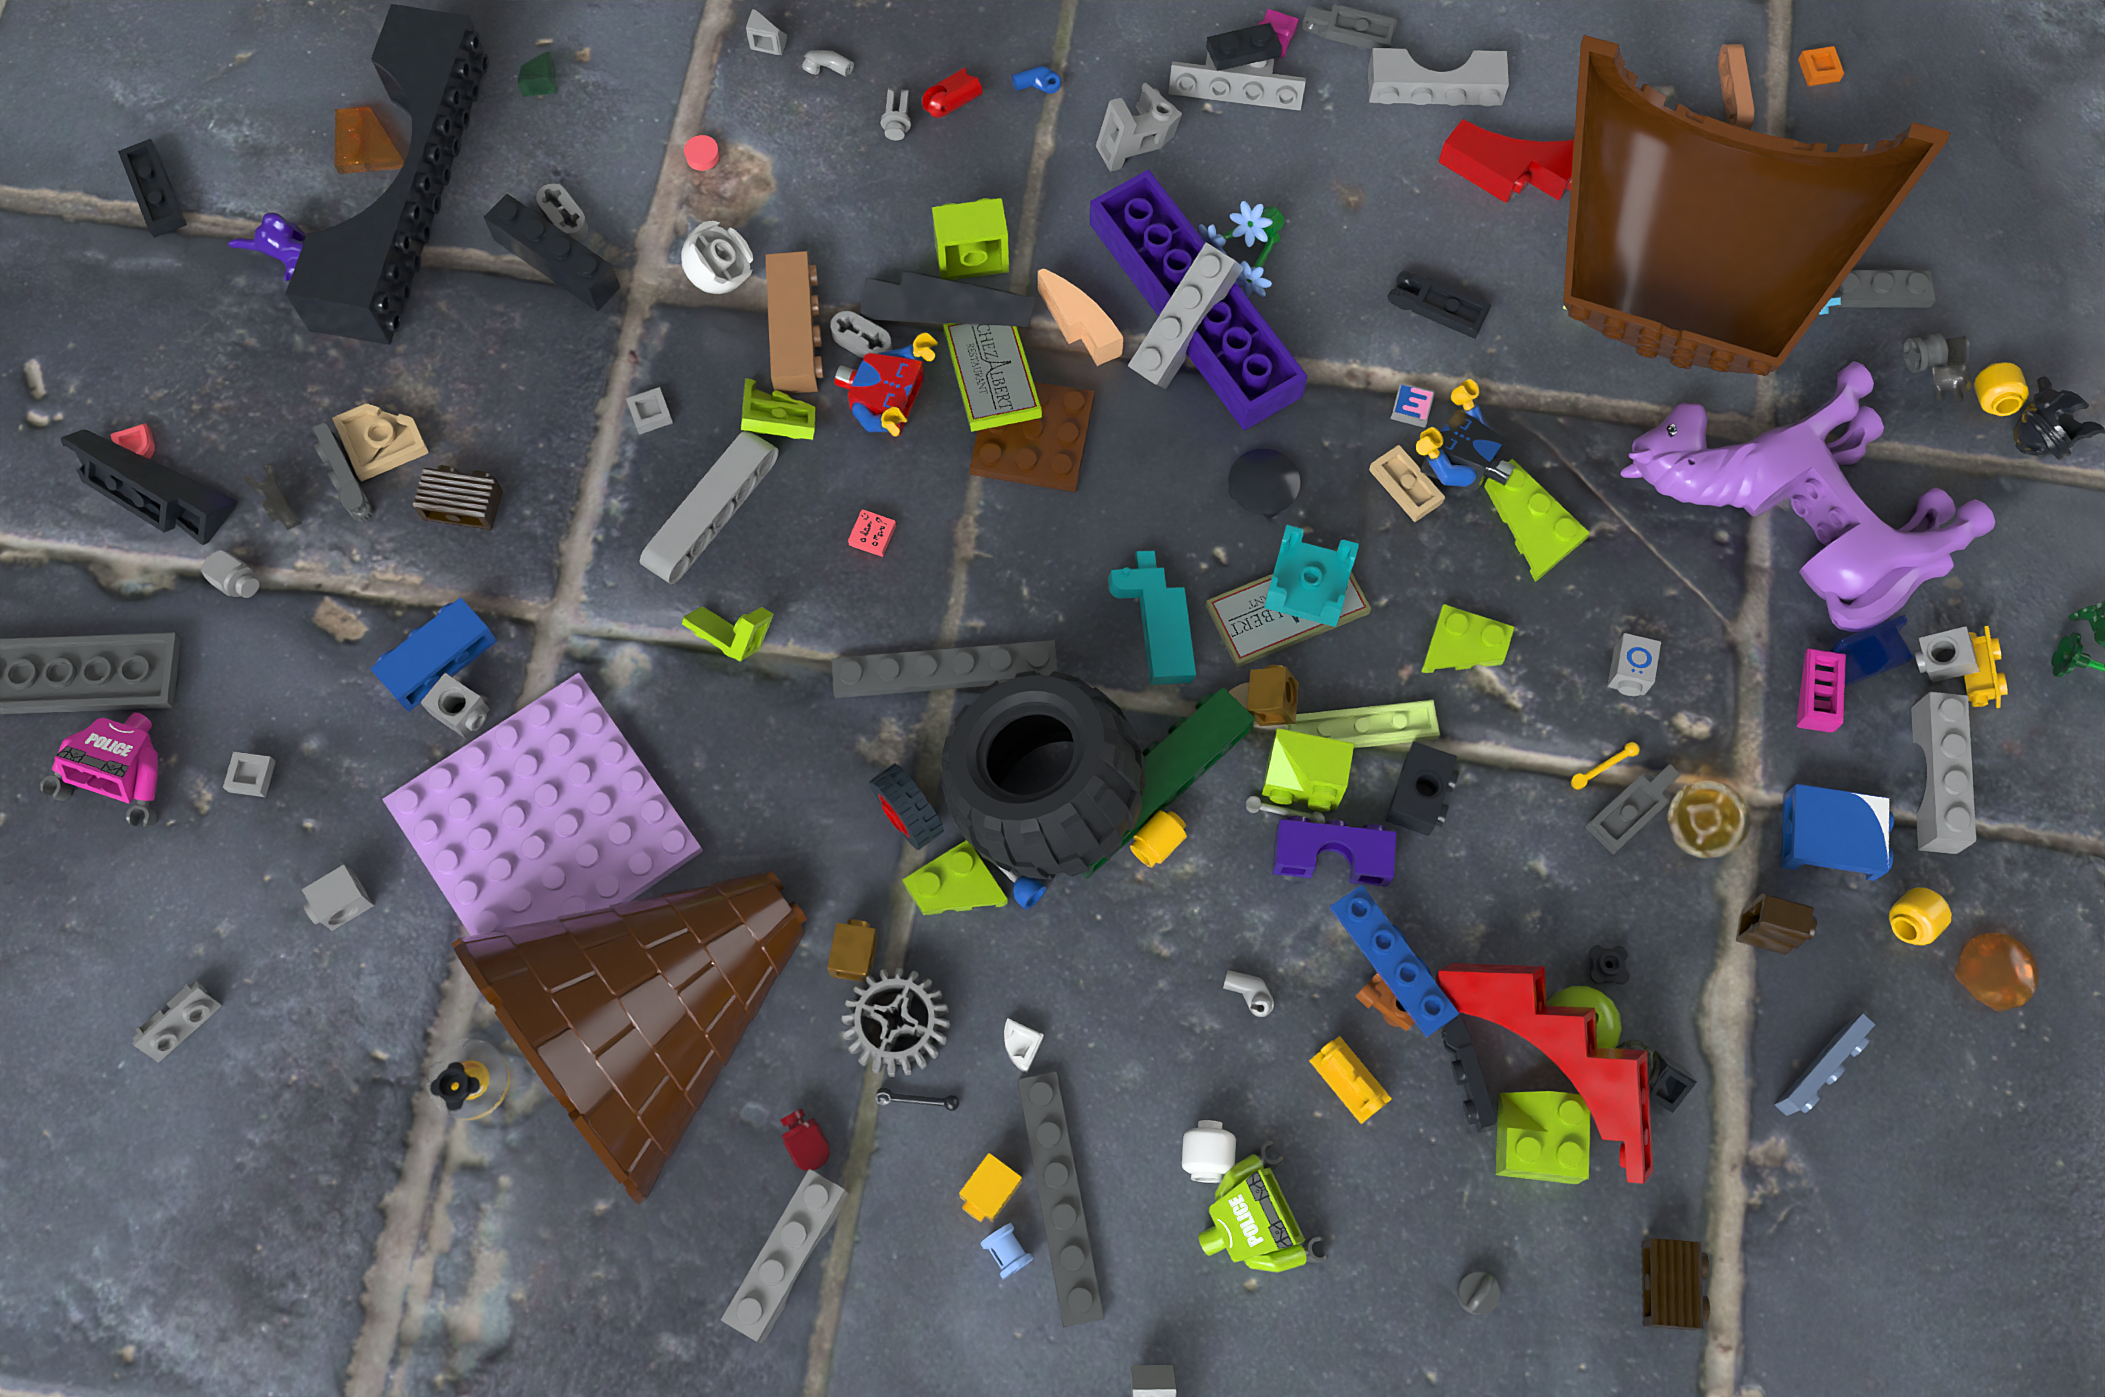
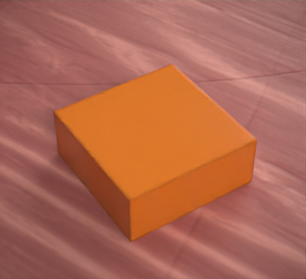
(1821, 66)

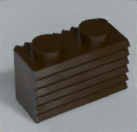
(458, 497)
(1673, 1284)

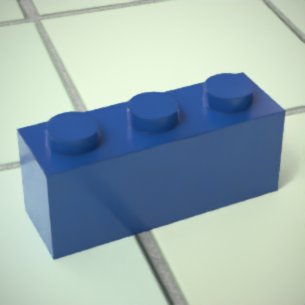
(431, 650)

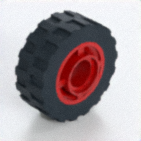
(906, 806)

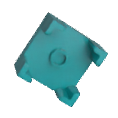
(1310, 578)

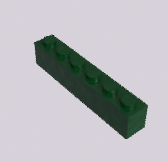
(1187, 755)

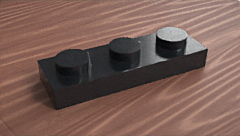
(152, 188)

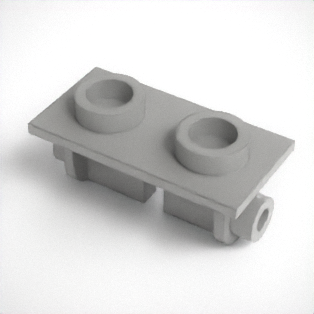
(169, 1029)

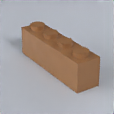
(792, 322)

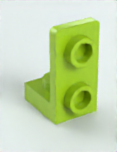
(734, 641)

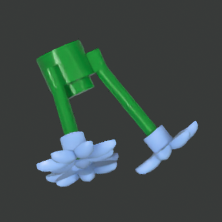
(1255, 224)

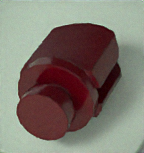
(805, 1141)

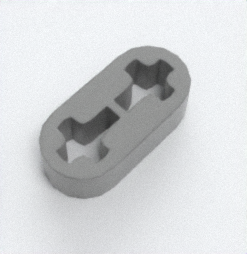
(568, 209)
(864, 332)

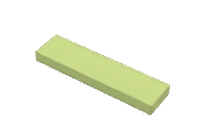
(1373, 724)

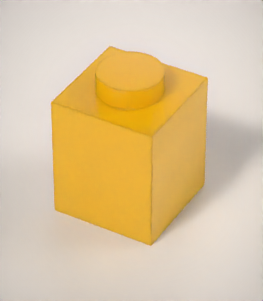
(989, 1189)

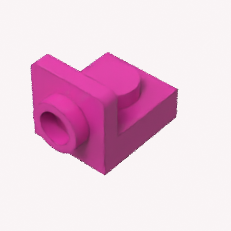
(1284, 27)

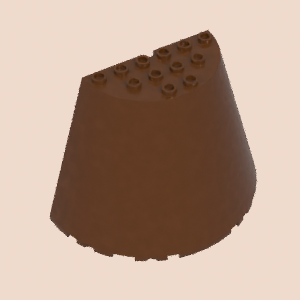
(1714, 233)

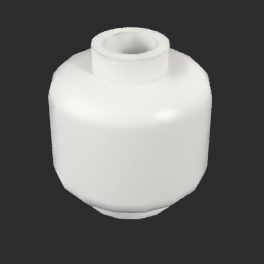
(1208, 1152)

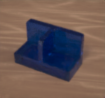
(1874, 650)

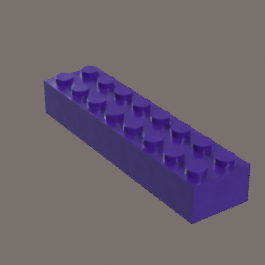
(1233, 341)

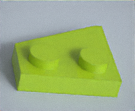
(776, 413)
(1466, 641)

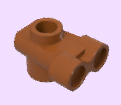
(1379, 995)

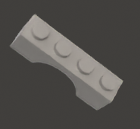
(1399, 79)
(1200, 289)
(1948, 807)
(783, 1256)

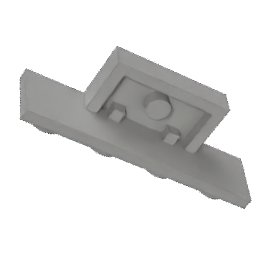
(1242, 84)

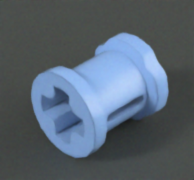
(1006, 1251)

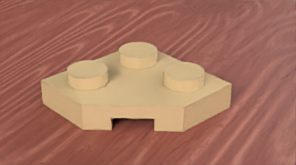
(378, 439)

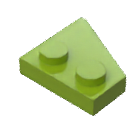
(954, 883)

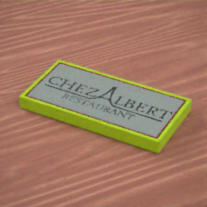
(992, 374)

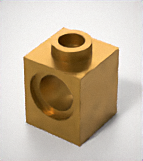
(1273, 696)
(852, 951)

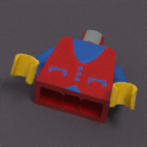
(887, 385)

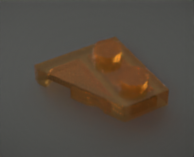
(362, 143)

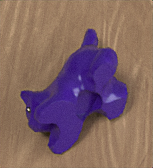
(276, 239)

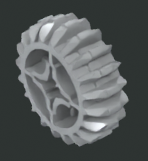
(880, 1015)

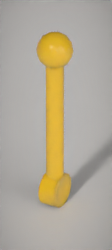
(1580, 780)

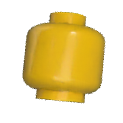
(2001, 389)
(1920, 916)

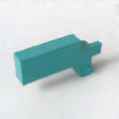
(1163, 619)

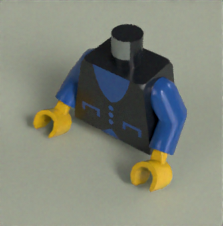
(1465, 447)

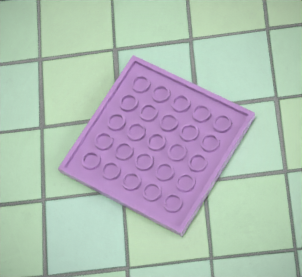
(542, 817)

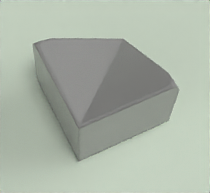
(764, 35)

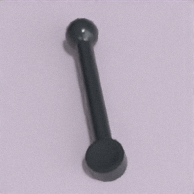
(885, 1096)

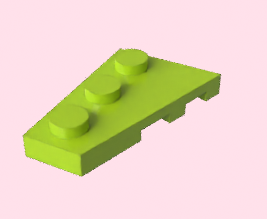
(1538, 522)

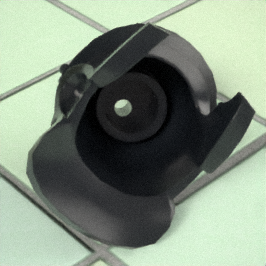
(2049, 424)

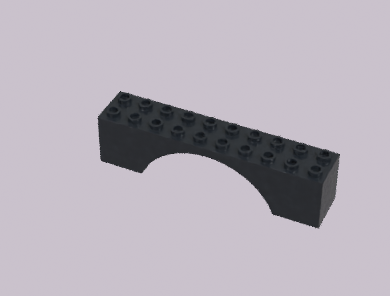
(362, 270)

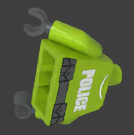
(1256, 1219)

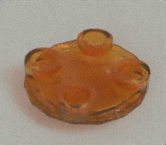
(1998, 971)

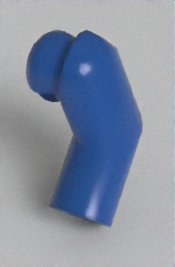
(1037, 77)

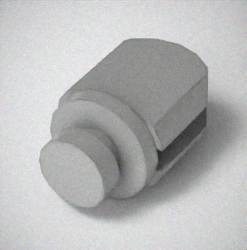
(896, 122)
(230, 575)

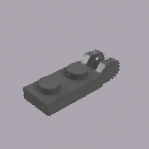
(342, 475)

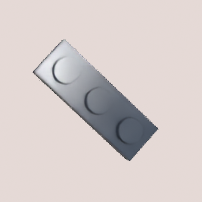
(1826, 1066)

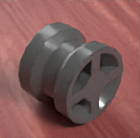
(1925, 352)

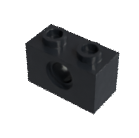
(1410, 807)

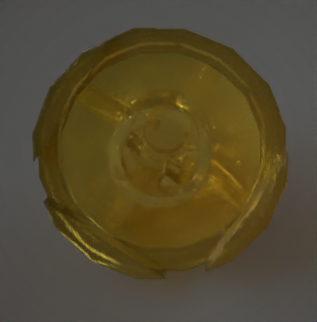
(1709, 819)

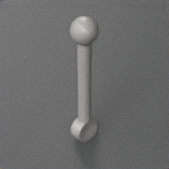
(1254, 804)

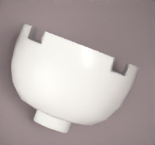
(716, 258)

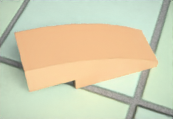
(1080, 317)

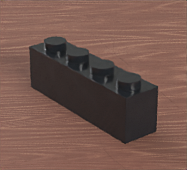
(552, 252)

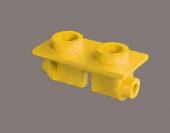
(1986, 683)
(1350, 1079)

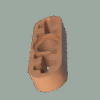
(1736, 86)

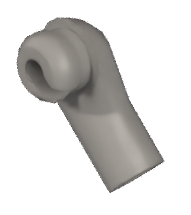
(829, 59)
(1253, 989)

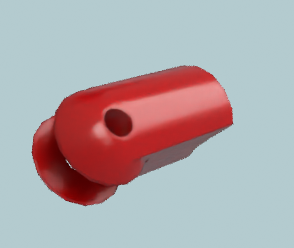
(951, 94)

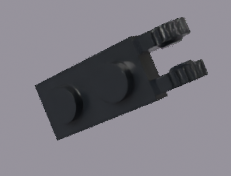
(1440, 303)
(1468, 1072)

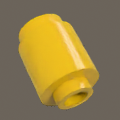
(1158, 838)

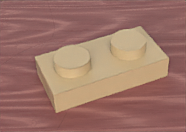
(1406, 483)

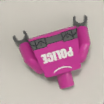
(111, 762)

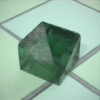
(538, 76)

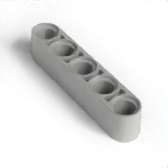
(709, 507)

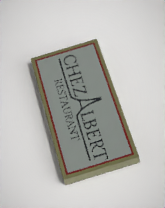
(1257, 632)

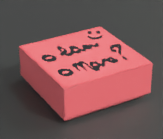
(872, 533)

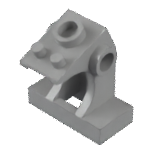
(1135, 132)

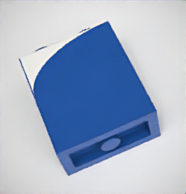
(1836, 830)

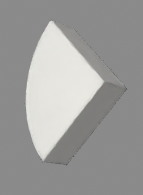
(1021, 1044)

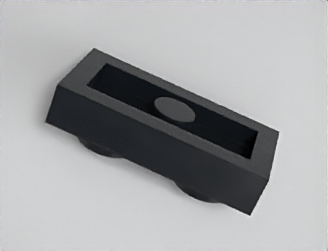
(1243, 46)

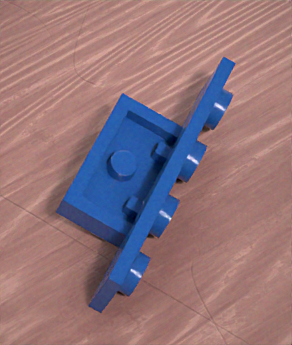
(1394, 960)

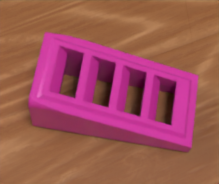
(1820, 714)

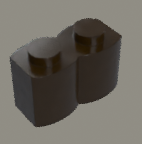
(1776, 924)

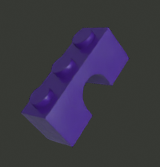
(1366, 849)

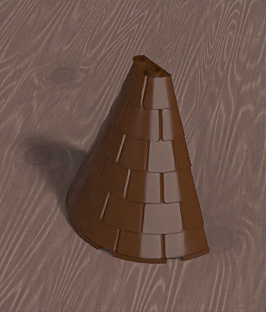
(638, 1007)

